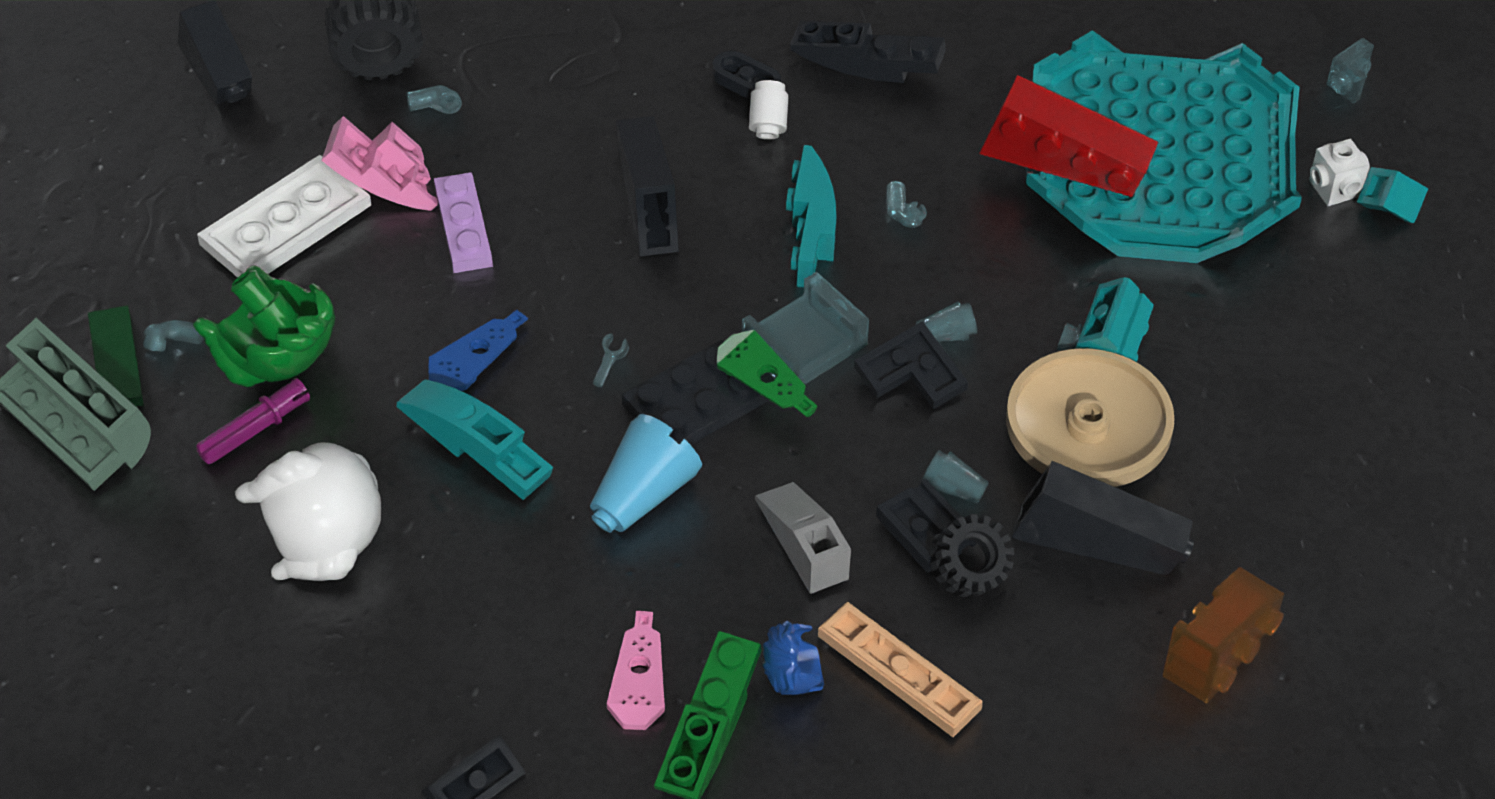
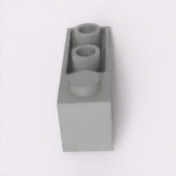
(807, 536)

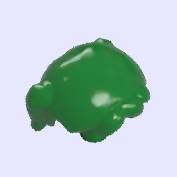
(272, 332)

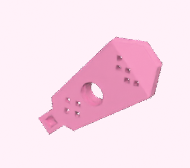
(634, 685)

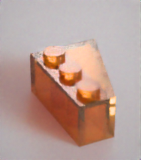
(1223, 635)

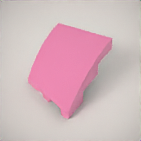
(385, 166)

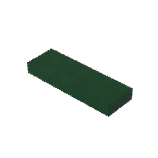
(116, 351)

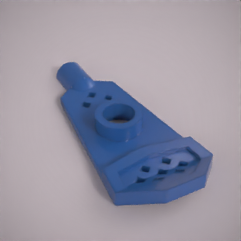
(457, 363)

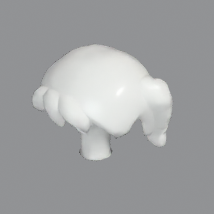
(318, 510)

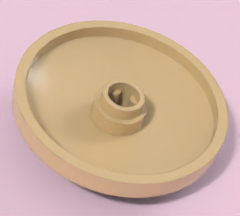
(1090, 415)

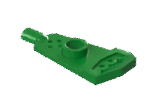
(755, 362)

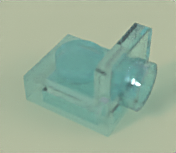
(1350, 70)

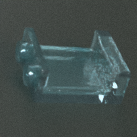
(813, 329)

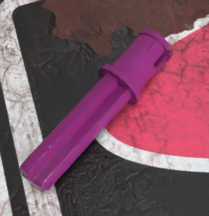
(254, 420)

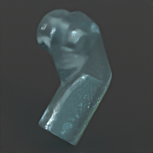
(435, 97)
(174, 330)

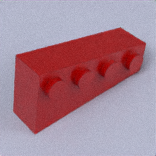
(1067, 140)

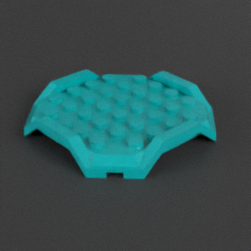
(1219, 158)

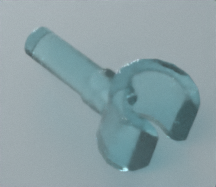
(609, 358)

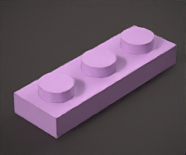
(463, 222)

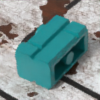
(1117, 319)

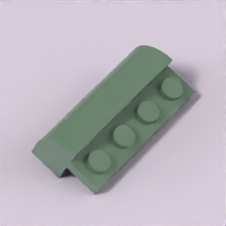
(71, 407)

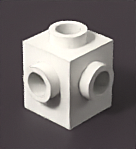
(1339, 171)

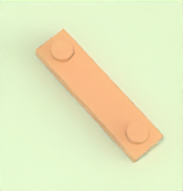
(900, 669)

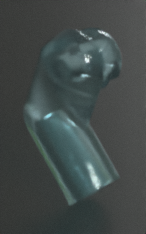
(898, 209)

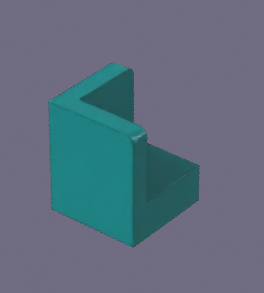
(1393, 193)

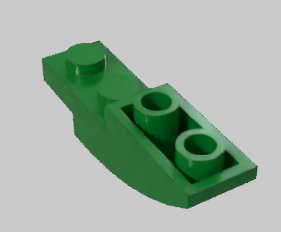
(709, 718)

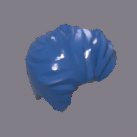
(791, 662)

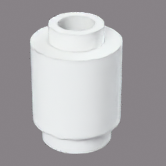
(768, 109)

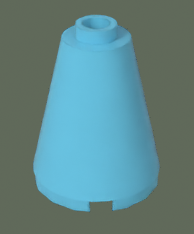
(642, 474)

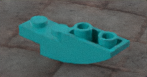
(813, 214)
(480, 431)

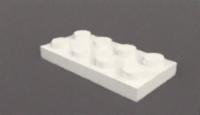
(284, 219)

